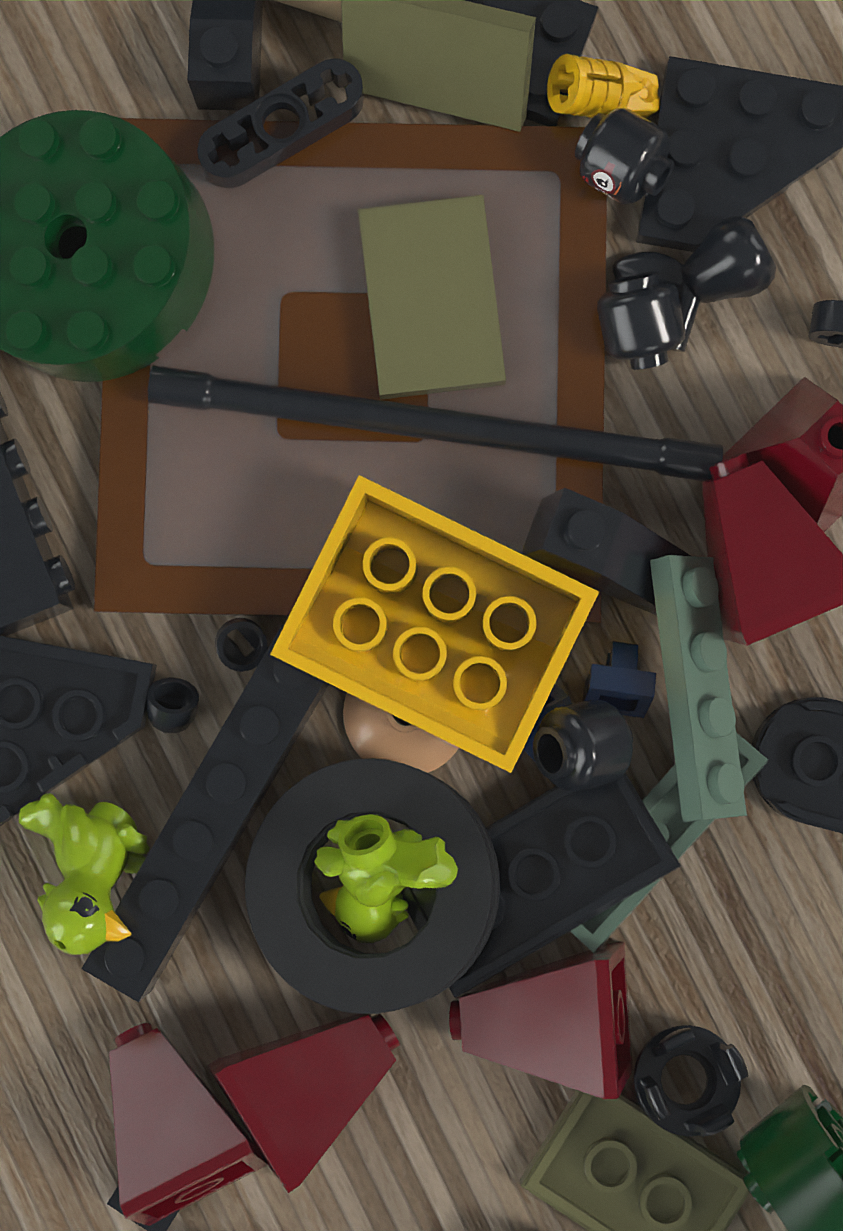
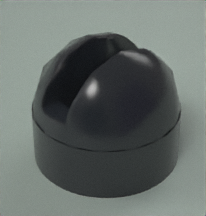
(229, 651)
(172, 704)

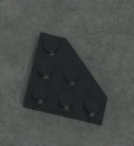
(734, 145)
(62, 715)

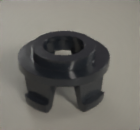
(723, 1071)

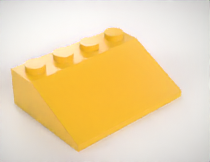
(434, 623)

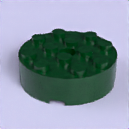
(96, 246)
(797, 1163)

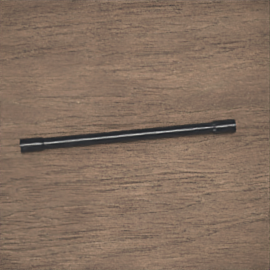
(205, 392)

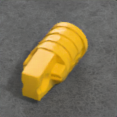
(600, 87)

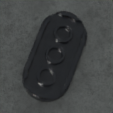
(803, 762)

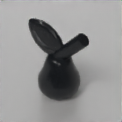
(725, 266)

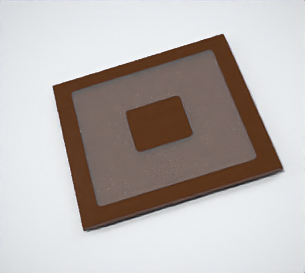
(238, 505)

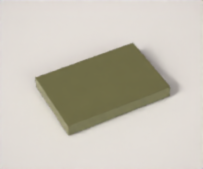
(443, 56)
(432, 297)
(625, 1173)

